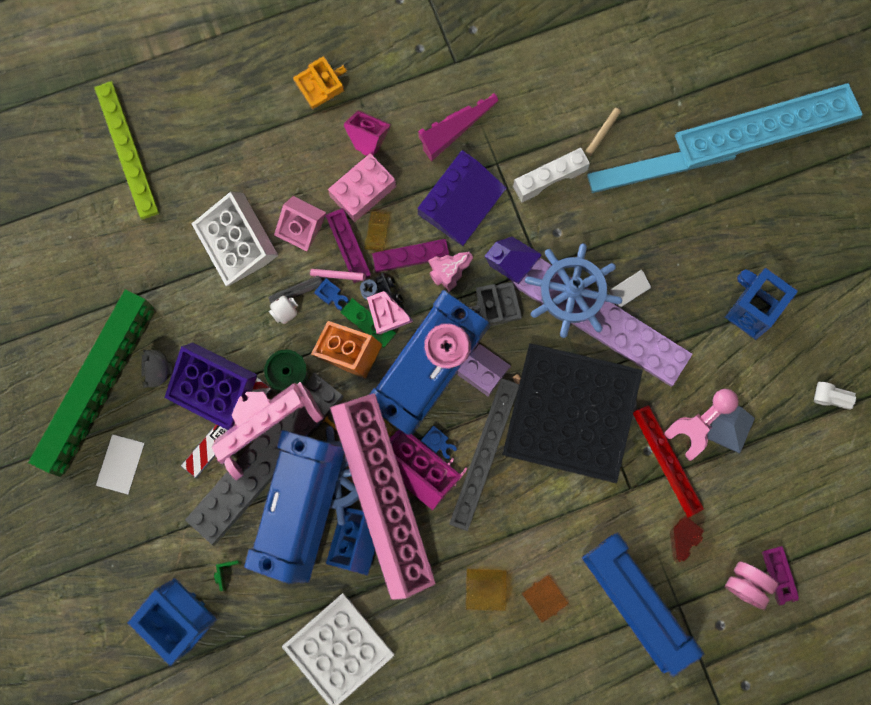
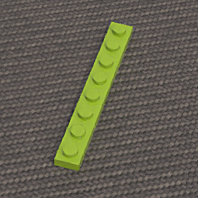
(126, 150)

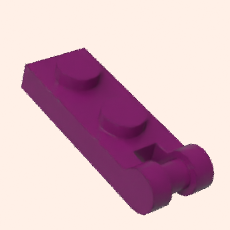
(779, 571)

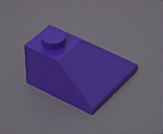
(512, 258)

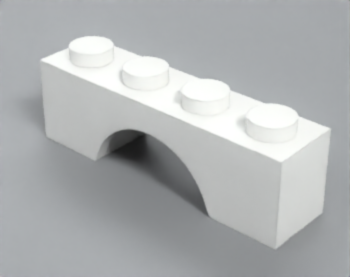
(540, 178)

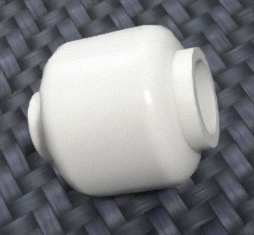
(283, 309)

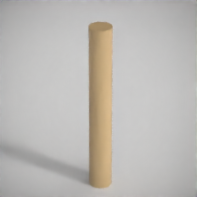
(602, 132)

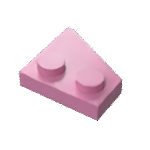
(386, 313)

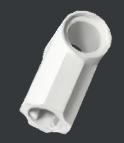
(829, 395)

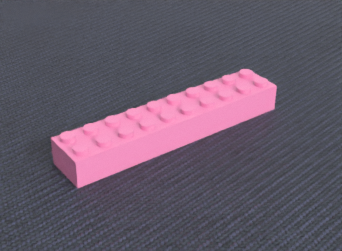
(383, 496)

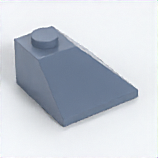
(731, 429)

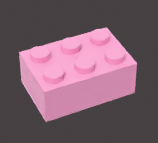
(362, 187)

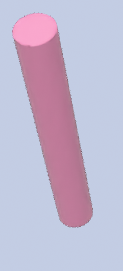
(338, 274)

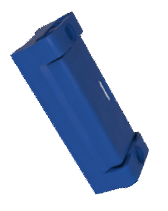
(413, 380)
(296, 508)
(641, 606)

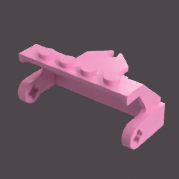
(256, 417)

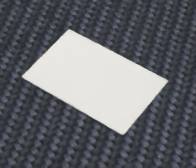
(120, 464)

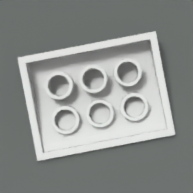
(234, 238)

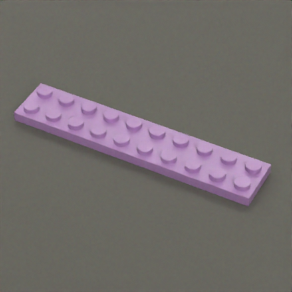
(620, 331)

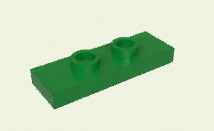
(363, 320)

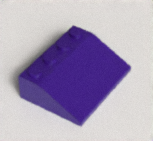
(461, 198)
(208, 384)

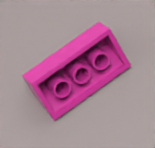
(422, 469)

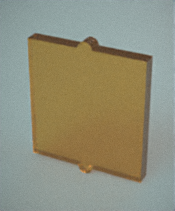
(545, 598)

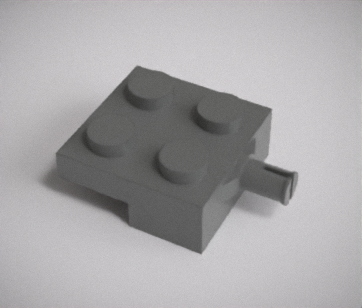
(497, 303)

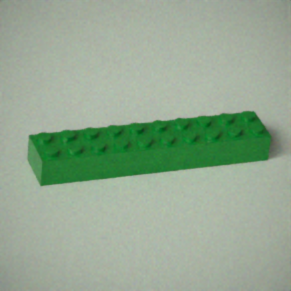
(92, 384)

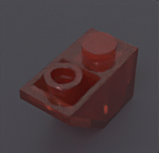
(683, 537)

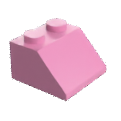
(299, 223)

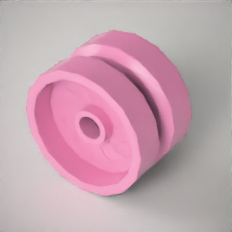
(436, 343)
(751, 585)

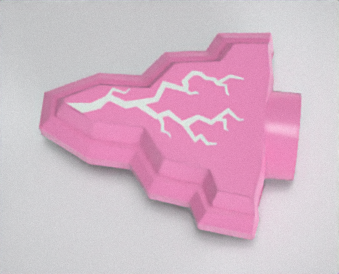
(449, 269)

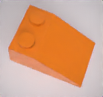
(347, 349)

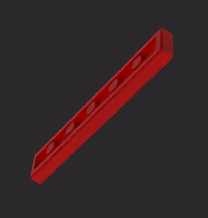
(668, 461)

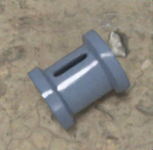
(371, 285)

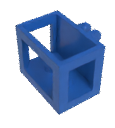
(749, 317)
(172, 621)

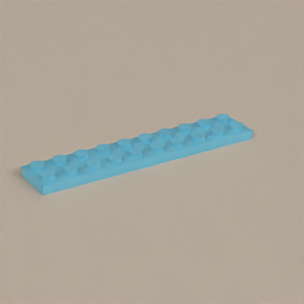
(768, 125)

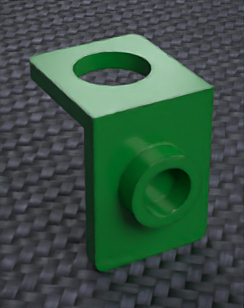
(219, 575)

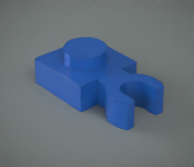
(329, 293)
(436, 441)

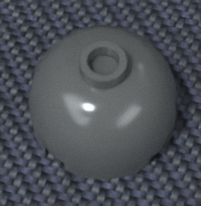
(154, 368)

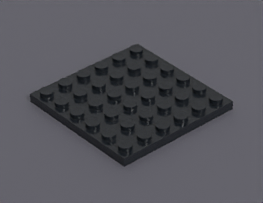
(572, 413)

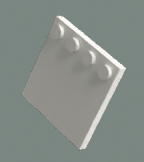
(338, 650)

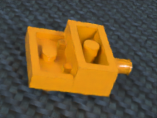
(319, 82)

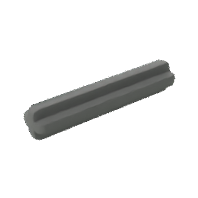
(298, 289)

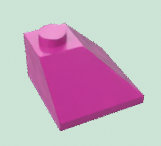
(366, 132)

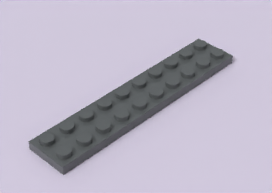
(231, 496)

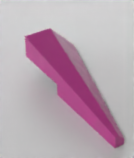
(447, 131)

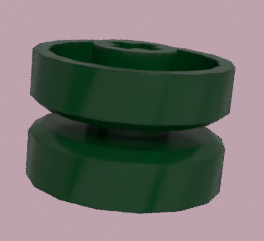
(284, 361)

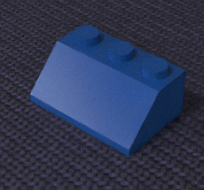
(352, 544)

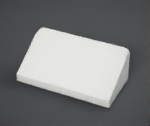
(631, 288)

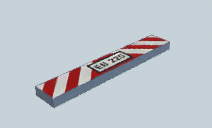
(203, 453)

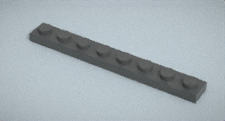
(484, 455)

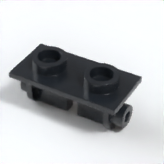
(387, 283)

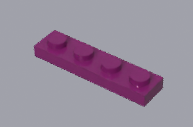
(347, 243)
(409, 255)

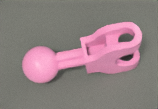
(697, 428)

